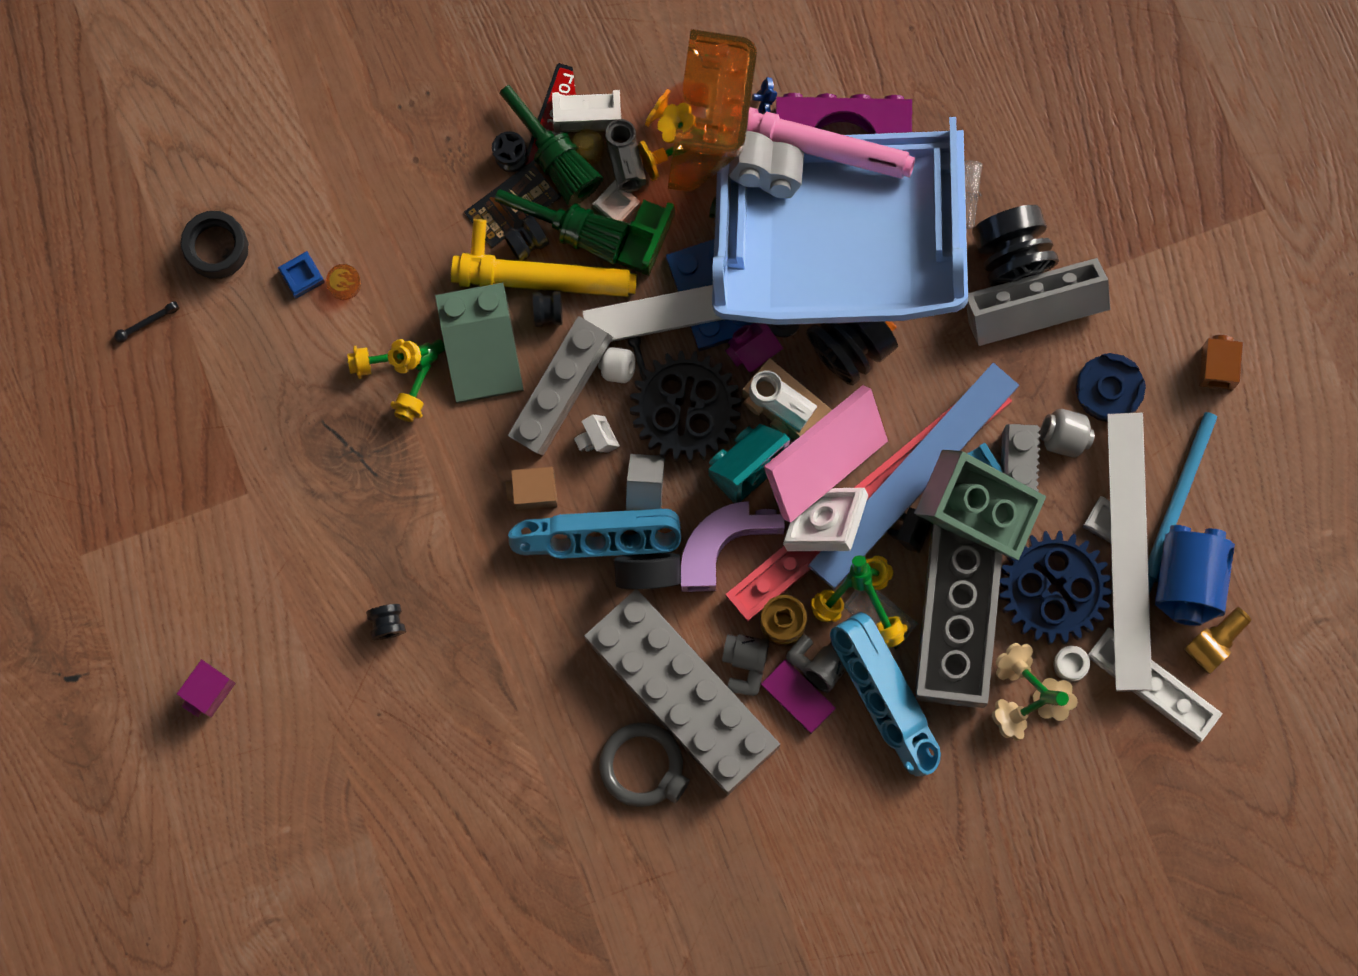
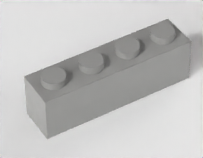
(1038, 301)
(560, 386)

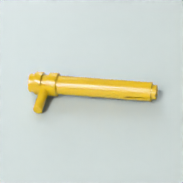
(487, 270)

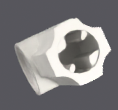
(785, 402)

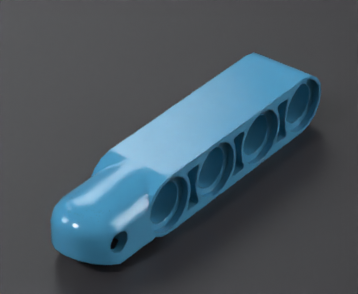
(609, 524)
(886, 693)

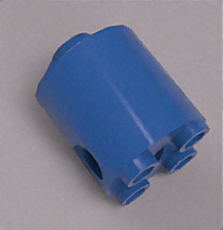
(1194, 575)

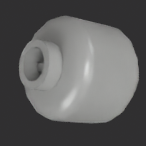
(1067, 433)

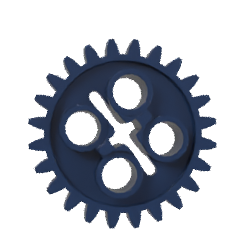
(1079, 567)

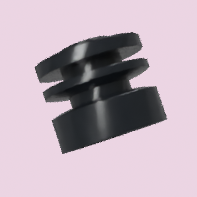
(1014, 244)
(844, 346)

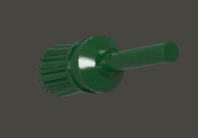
(557, 155)
(576, 226)

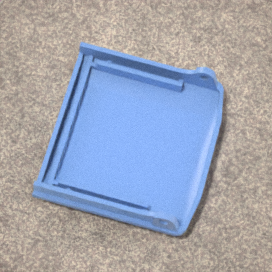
(847, 240)

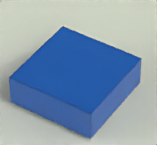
(301, 274)

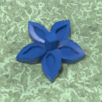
(765, 95)

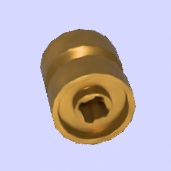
(783, 620)

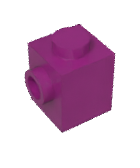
(205, 690)

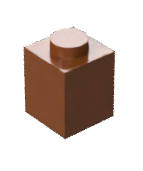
(1221, 363)

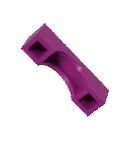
(873, 115)

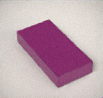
(798, 696)

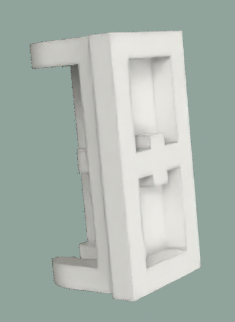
(584, 112)

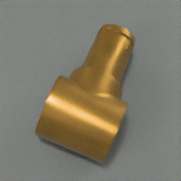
(1213, 644)

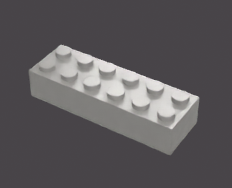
(958, 621)
(682, 692)

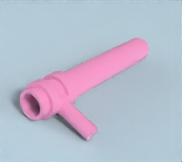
(833, 145)

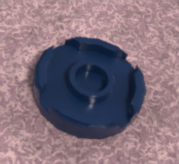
(1110, 386)

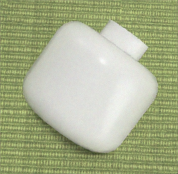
(617, 365)

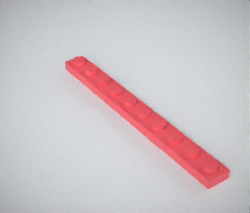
(788, 567)

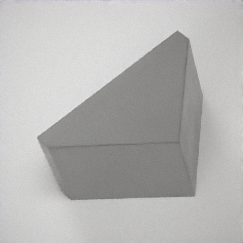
(645, 482)

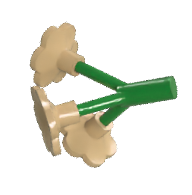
(1050, 698)

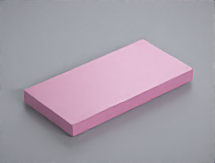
(826, 453)

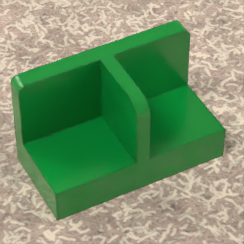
(646, 236)

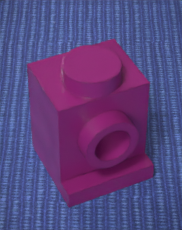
(752, 346)

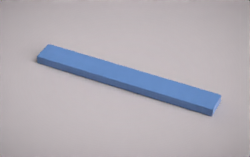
(913, 474)

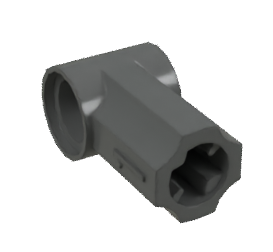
(625, 156)

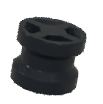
(506, 144)
(547, 308)
(386, 621)

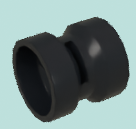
(532, 234)

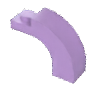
(716, 531)

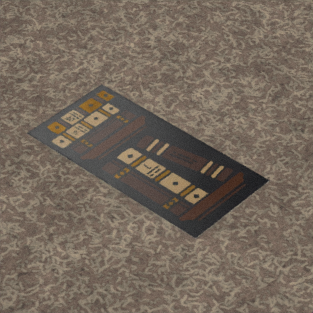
(527, 183)

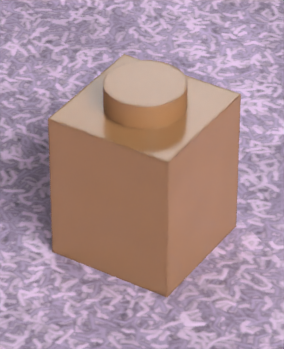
(532, 488)

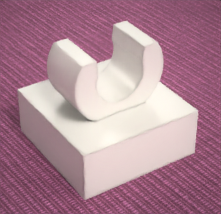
(598, 435)

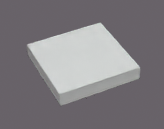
(829, 522)

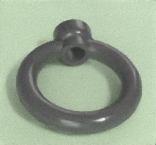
(672, 784)

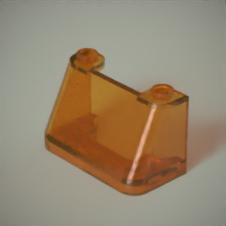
(719, 79)

